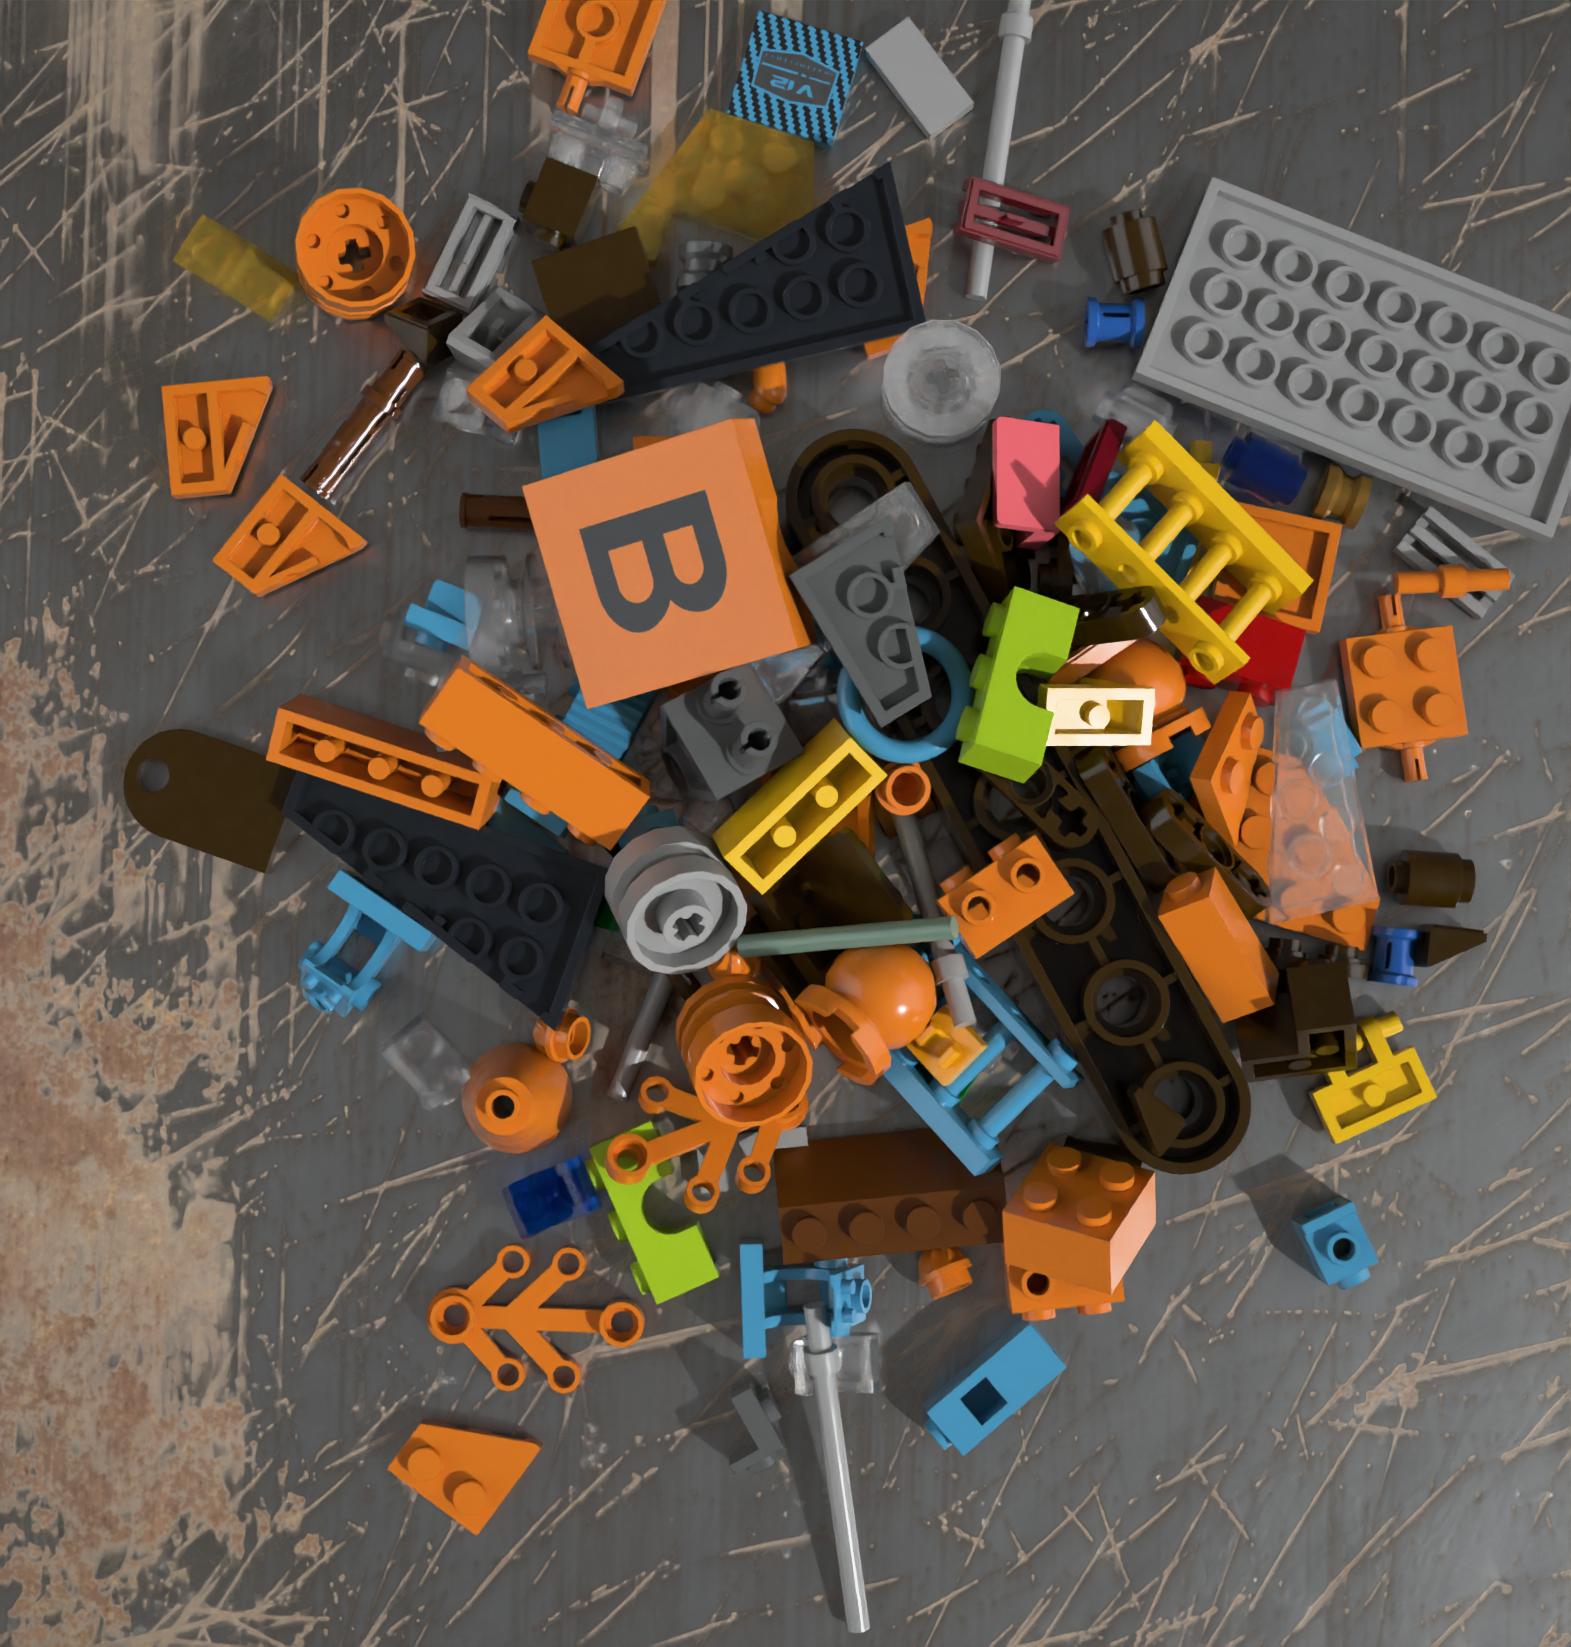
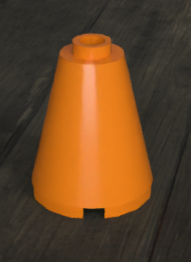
(539, 1094)

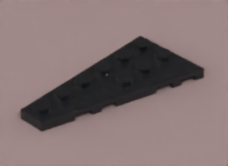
(800, 293)

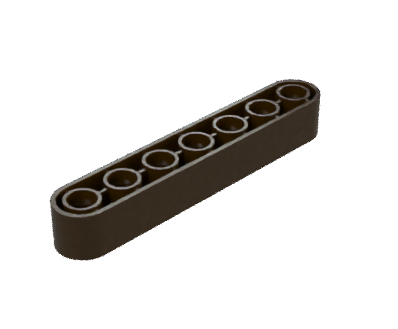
(1120, 928)

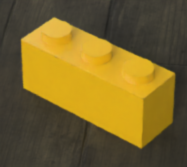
(798, 806)

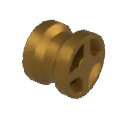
(1341, 496)

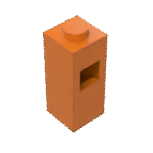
(1218, 944)

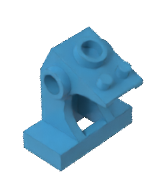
(332, 982)
(765, 1295)

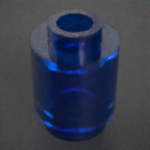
(1263, 469)

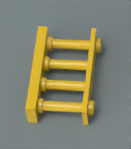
(1215, 521)

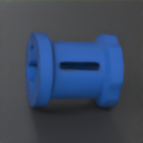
(1114, 322)
(1394, 955)

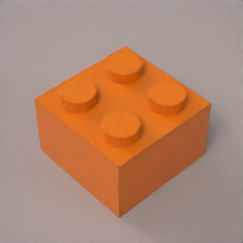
(1079, 1218)

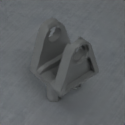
(724, 735)

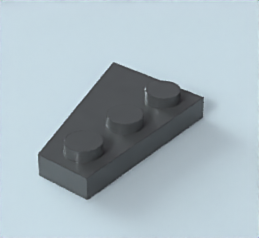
(867, 618)

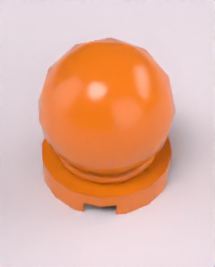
(1152, 665)
(869, 1005)

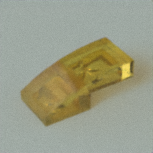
(236, 268)

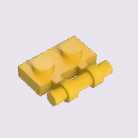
(1375, 1091)

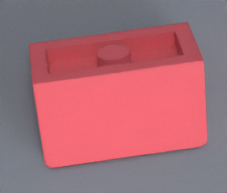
(1026, 479)

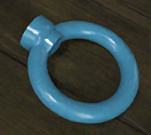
(928, 746)

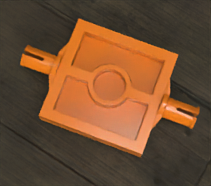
(595, 44)
(1403, 687)

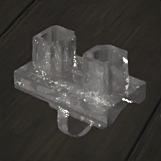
(620, 155)

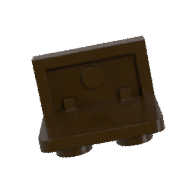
(829, 888)

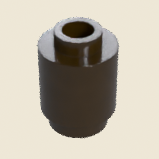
(1135, 252)
(1431, 879)

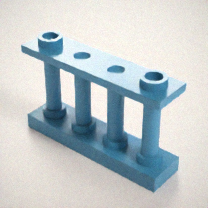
(976, 1138)

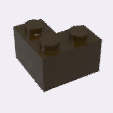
(1305, 1029)

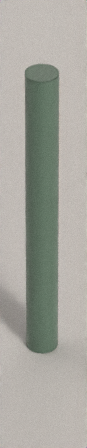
(848, 936)

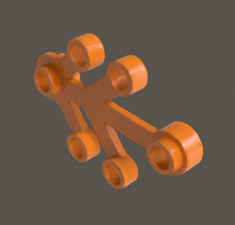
(704, 1132)
(525, 1319)

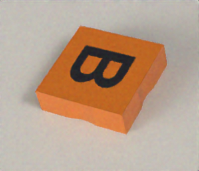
(669, 562)

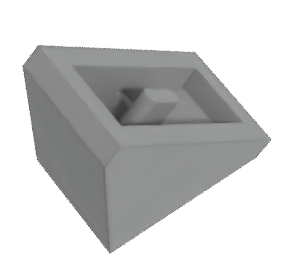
(491, 329)

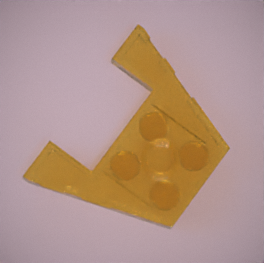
(730, 179)

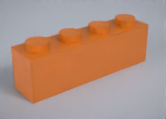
(534, 753)
(381, 761)

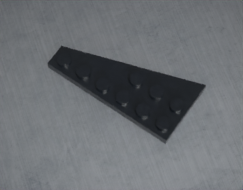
(486, 894)

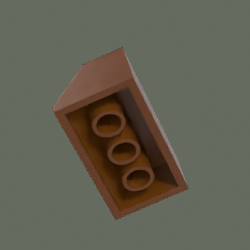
(882, 1197)

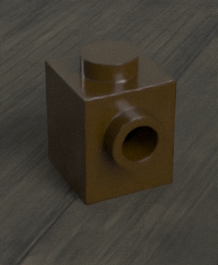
(559, 205)

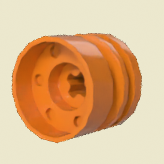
(371, 227)
(743, 1051)

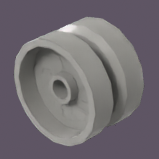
(675, 900)

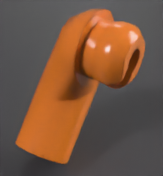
(769, 388)

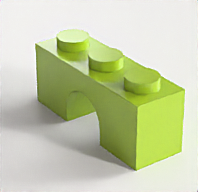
(1003, 728)
(667, 1258)

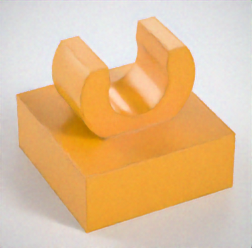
(946, 1049)

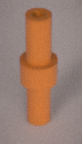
(1451, 581)

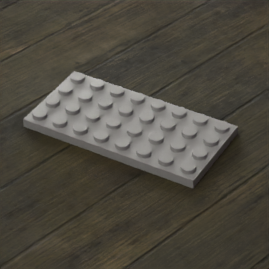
(1369, 359)

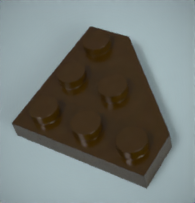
(991, 549)

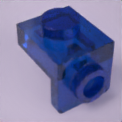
(551, 1197)

